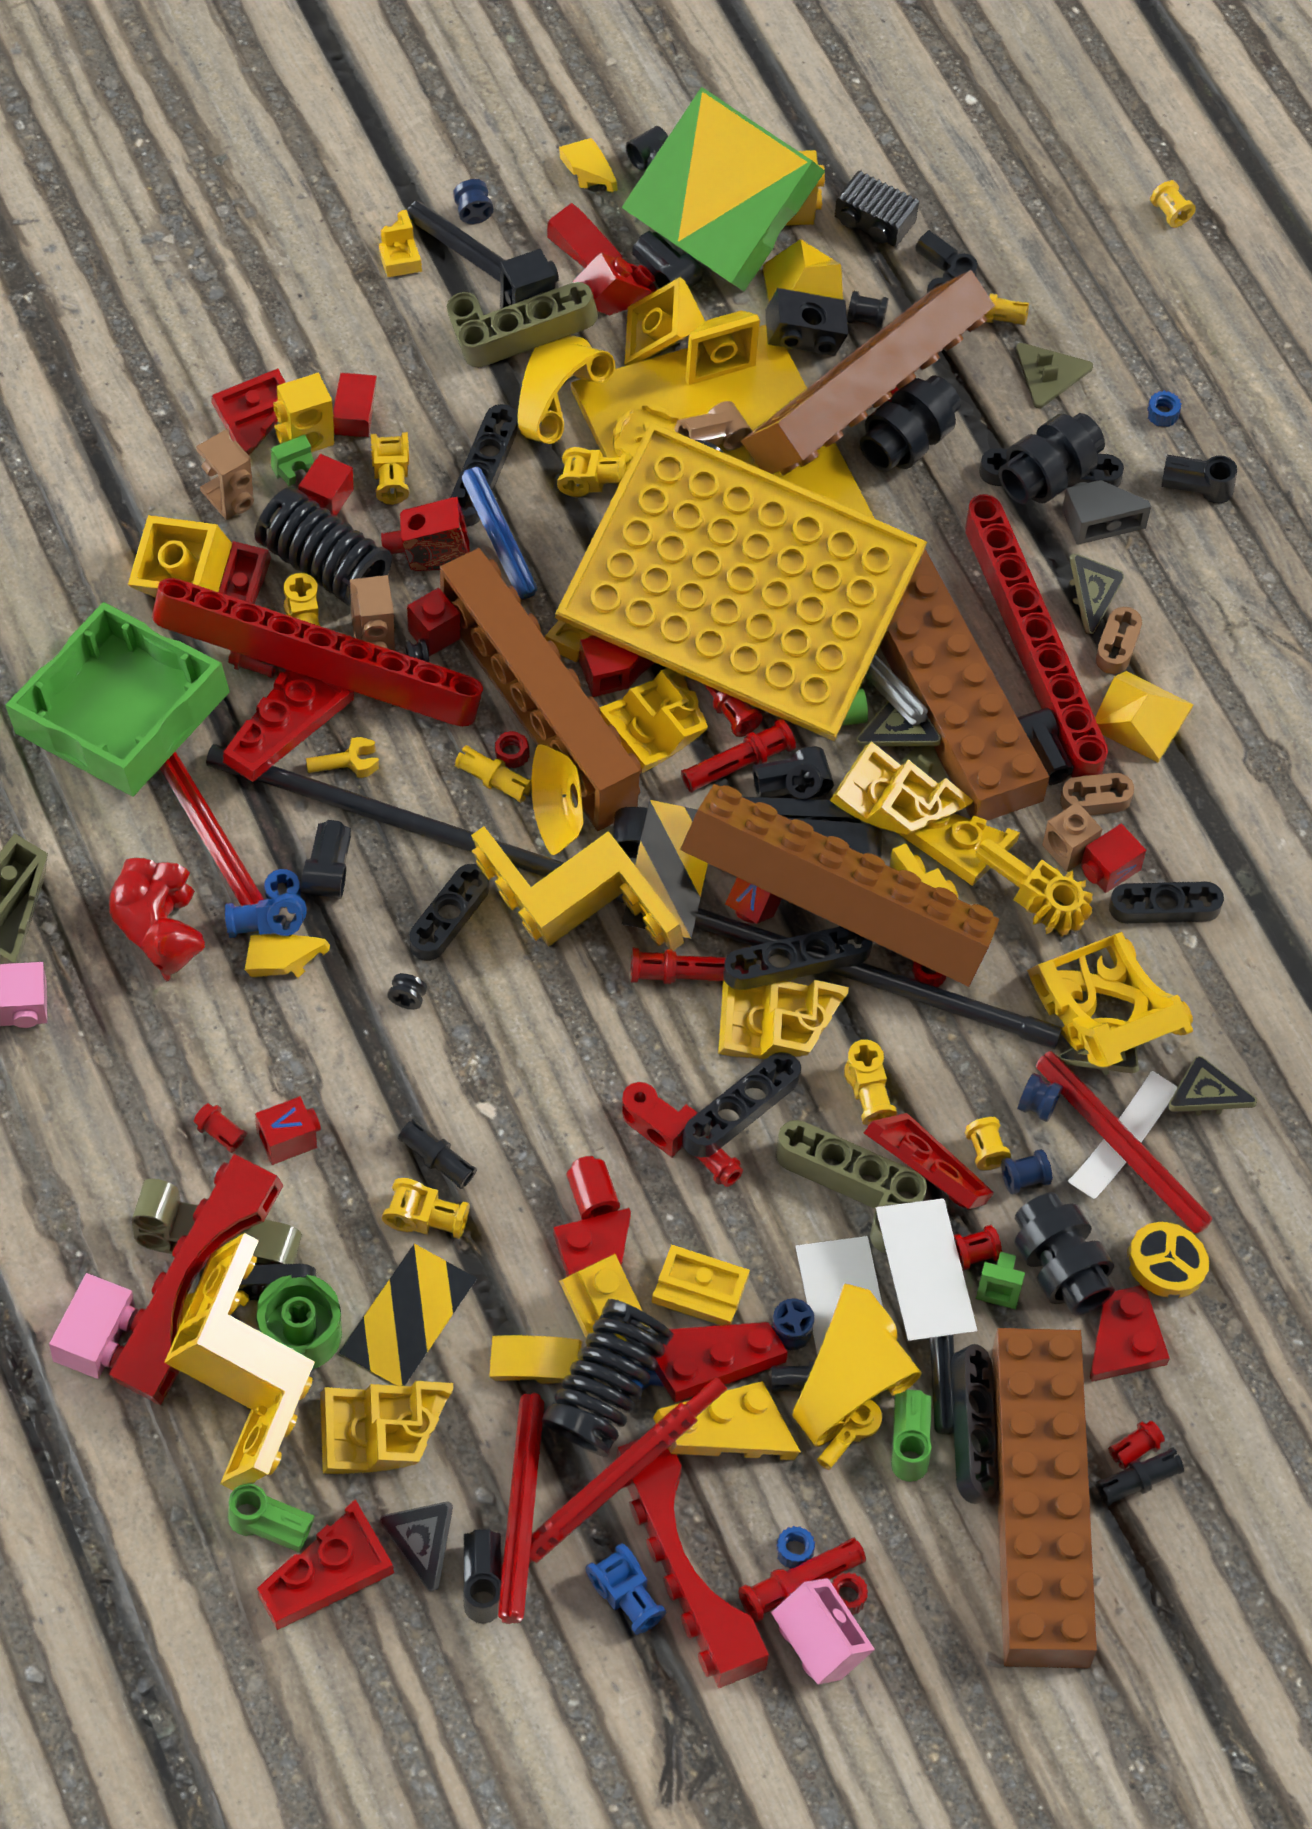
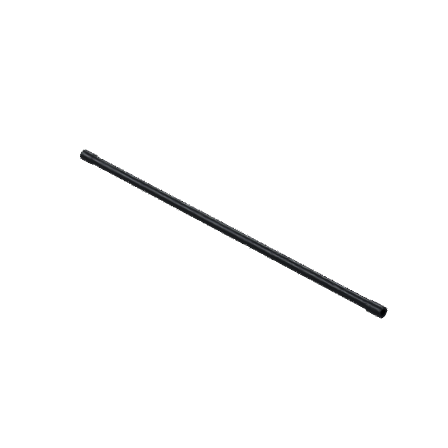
(1023, 1026)

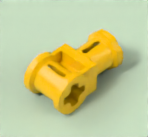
(390, 466)
(590, 471)
(301, 598)
(868, 1080)
(423, 1210)

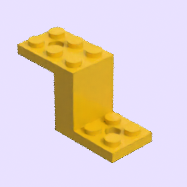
(577, 890)
(241, 1363)

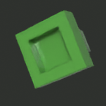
(290, 458)
(1000, 1282)

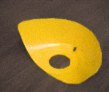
(555, 815)

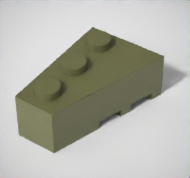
(20, 885)

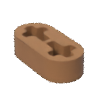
(1125, 642)
(1097, 794)

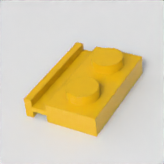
(593, 1286)
(700, 1286)

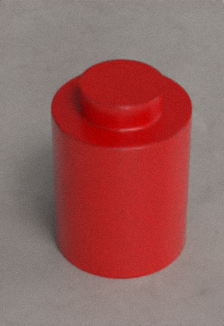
(592, 1187)

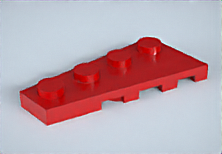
(283, 721)

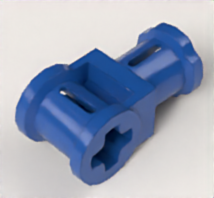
(265, 916)
(625, 1586)

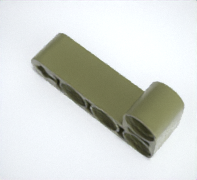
(565, 309)
(847, 1176)
(163, 1219)

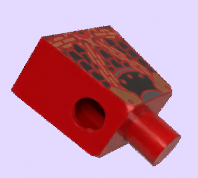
(430, 535)

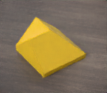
(803, 270)
(660, 321)
(722, 346)
(1141, 715)

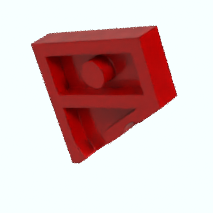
(249, 409)
(592, 1240)
(1127, 1336)

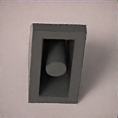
(1103, 511)

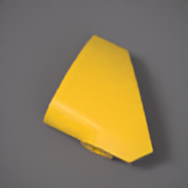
(544, 376)
(852, 1366)

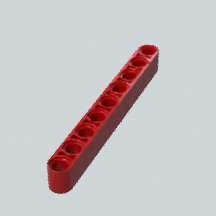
(1034, 620)
(317, 652)

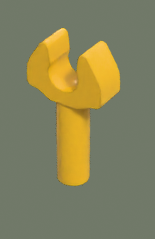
(349, 759)

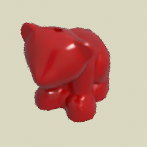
(141, 907)

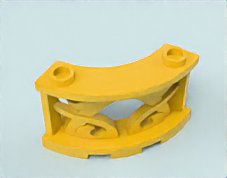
(1105, 1038)

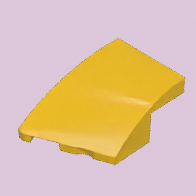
(656, 718)
(895, 794)
(776, 1018)
(379, 1425)

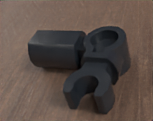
(945, 258)

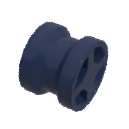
(473, 201)
(1040, 1097)
(796, 1315)

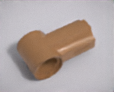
(720, 426)

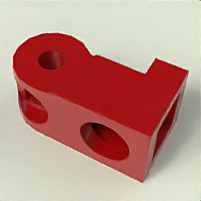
(655, 1117)

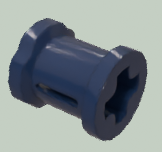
(1026, 1171)

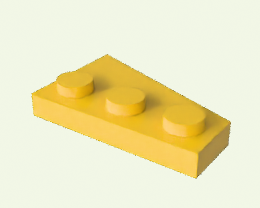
(955, 842)
(737, 1422)

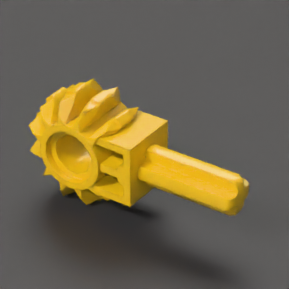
(1040, 888)

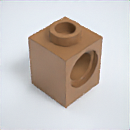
(1069, 835)

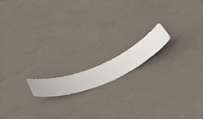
(1138, 1119)

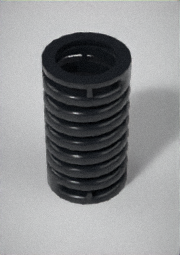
(320, 532)
(637, 1354)

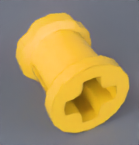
(1158, 199)
(987, 1143)

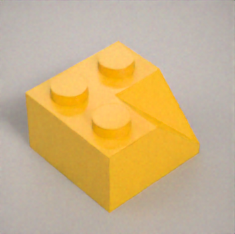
(179, 551)

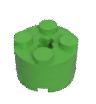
(302, 1316)

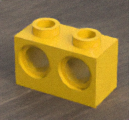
(305, 410)

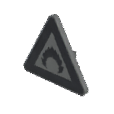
(422, 1538)

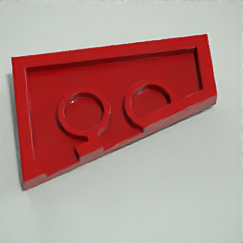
(929, 1158)
(721, 1351)
(331, 1568)

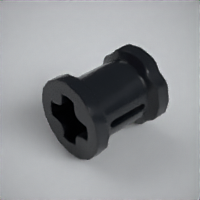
(867, 309)

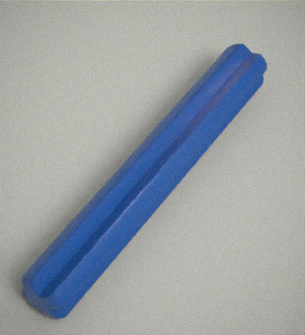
(499, 533)

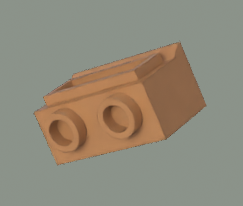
(233, 488)
(372, 611)

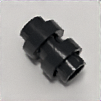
(903, 429)
(1045, 462)
(1072, 1268)

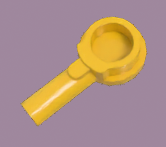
(861, 1425)

